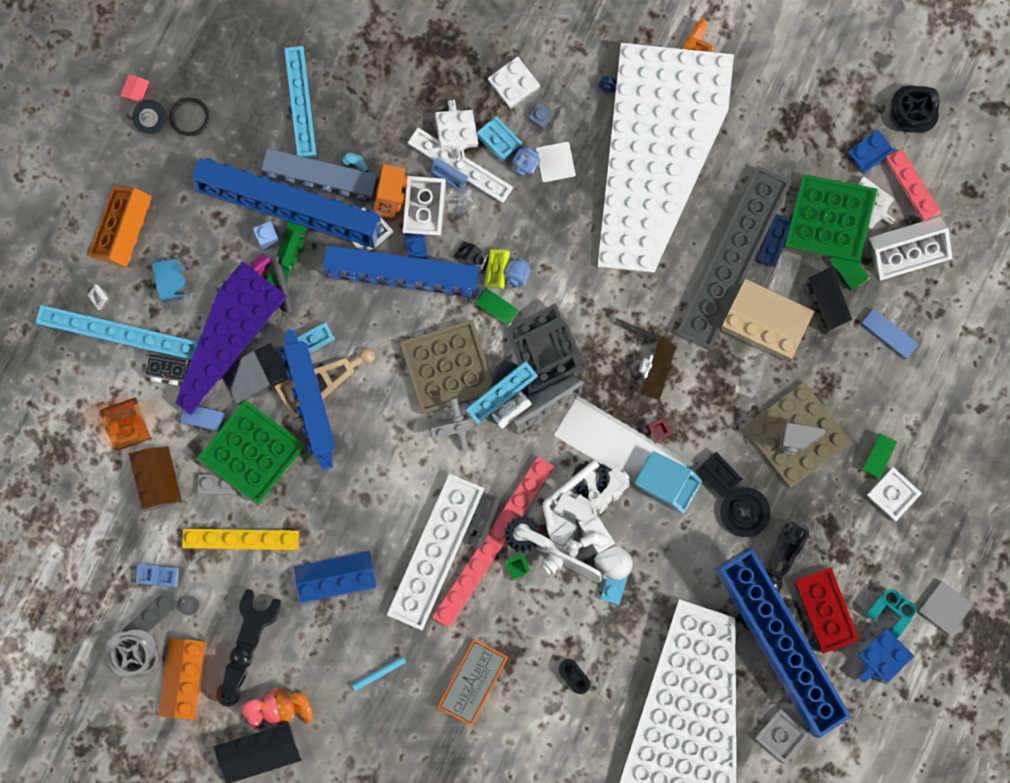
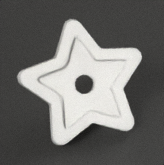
(645, 366)

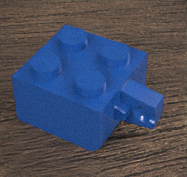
(883, 657)

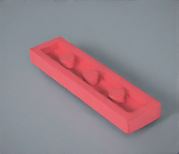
(912, 185)

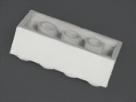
(910, 248)

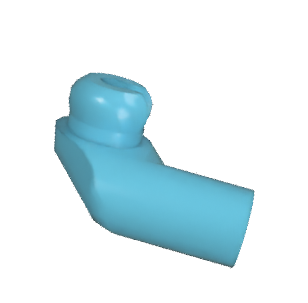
(351, 158)

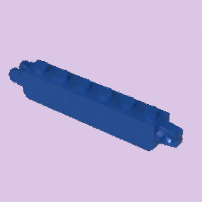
(310, 400)

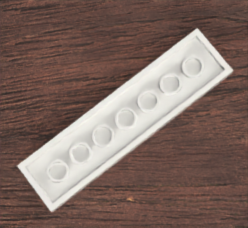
(435, 552)

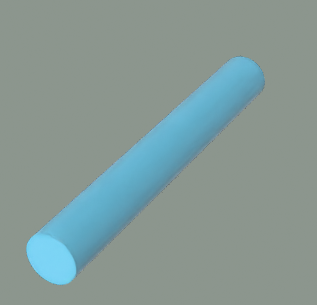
(379, 673)

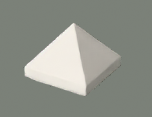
(98, 296)

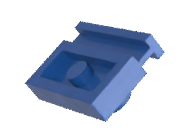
(871, 151)

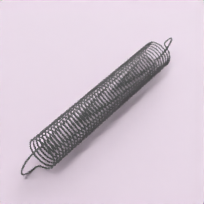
(638, 329)

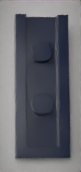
(775, 240)

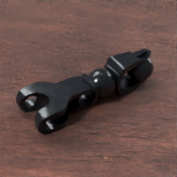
(786, 550)
(242, 655)

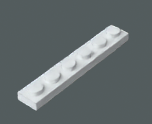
(477, 175)

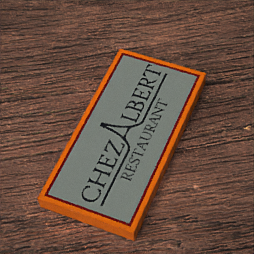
(472, 682)

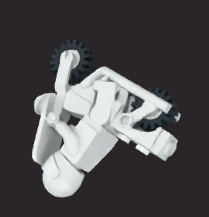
(563, 512)

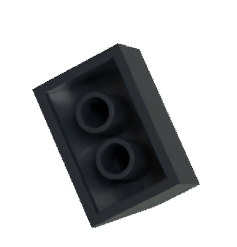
(828, 301)

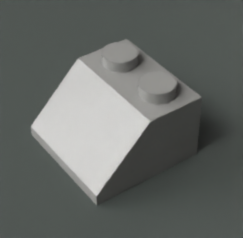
(798, 438)

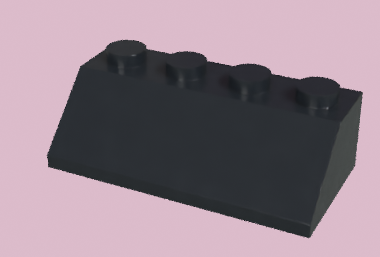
(257, 753)

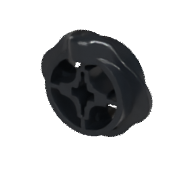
(903, 122)

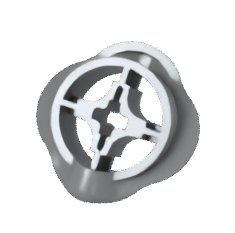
(143, 639)

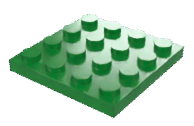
(831, 218)
(251, 452)

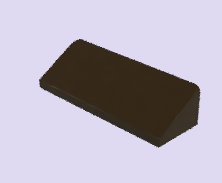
(660, 367)

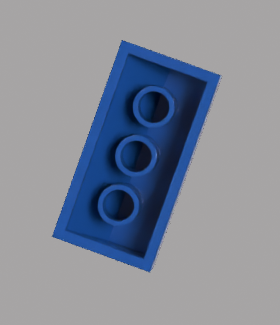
(335, 577)

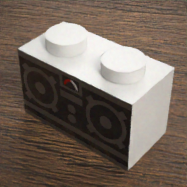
(166, 369)

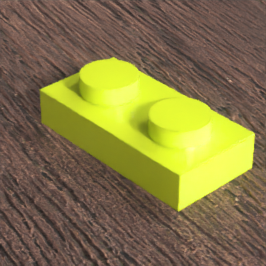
(495, 270)

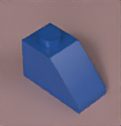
(416, 246)

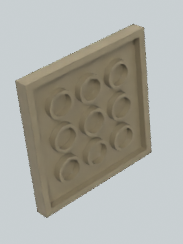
(447, 366)
(803, 409)

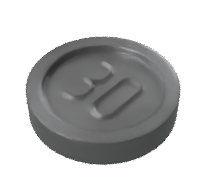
(189, 605)

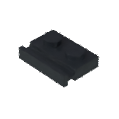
(719, 475)

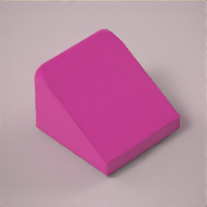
(260, 263)

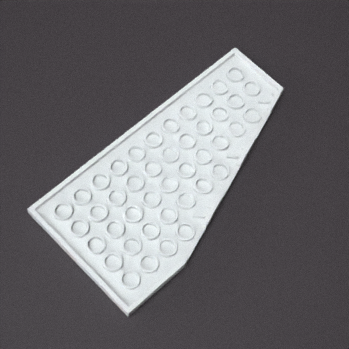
(660, 137)
(691, 705)

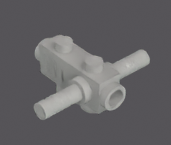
(458, 425)

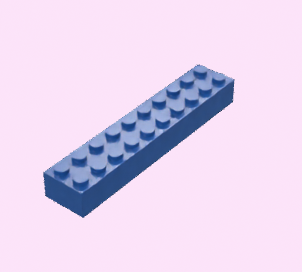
(287, 202)
(782, 642)

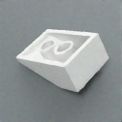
(424, 205)

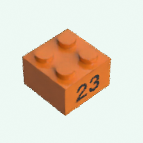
(389, 191)

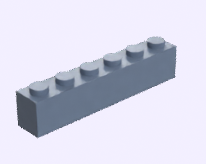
(319, 174)

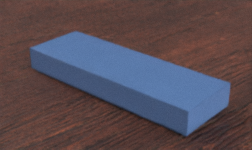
(889, 333)

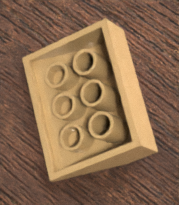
(767, 320)

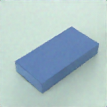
(445, 171)

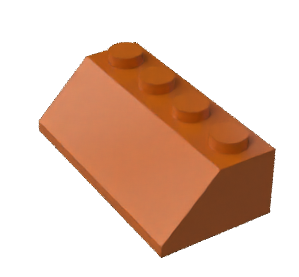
(120, 226)
(182, 679)

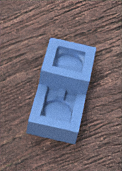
(204, 418)
(157, 575)

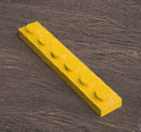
(240, 539)

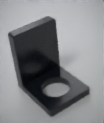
(474, 256)

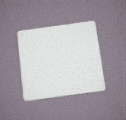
(556, 162)

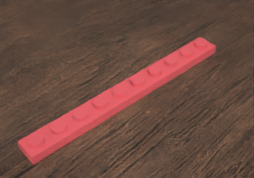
(494, 542)

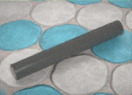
(282, 283)

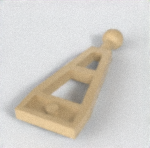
(284, 388)

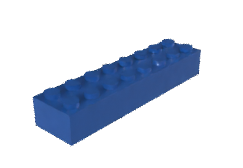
(401, 271)

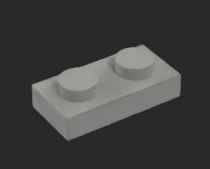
(214, 486)

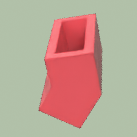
(134, 89)

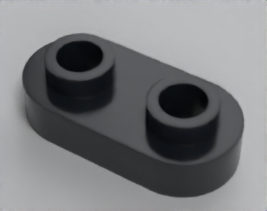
(574, 676)

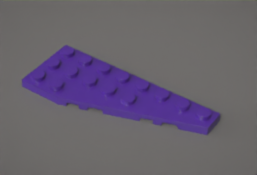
(234, 321)

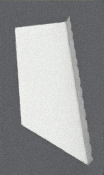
(609, 439)

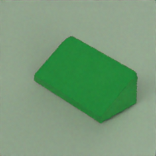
(851, 272)

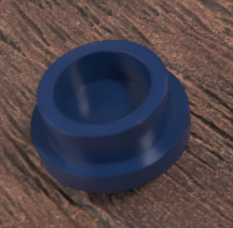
(607, 84)

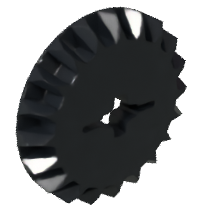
(758, 509)

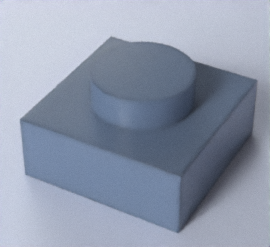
(541, 116)

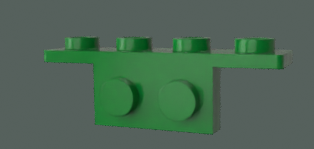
(288, 250)

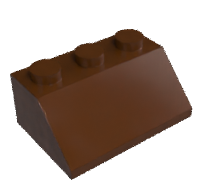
(155, 478)

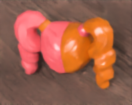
(277, 708)

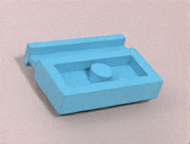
(499, 139)

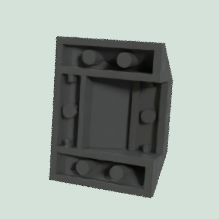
(547, 346)

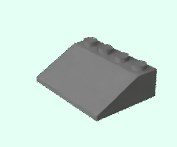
(547, 401)

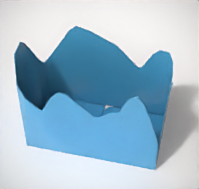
(169, 279)

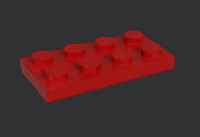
(826, 610)

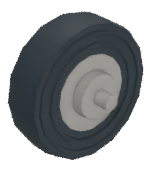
(149, 116)

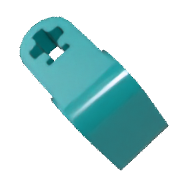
(895, 608)

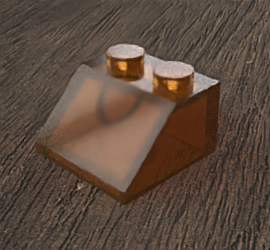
(125, 424)

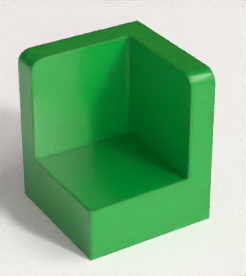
(517, 566)

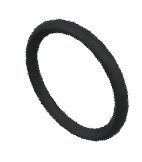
(185, 100)

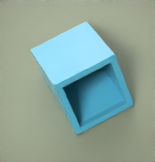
(668, 481)

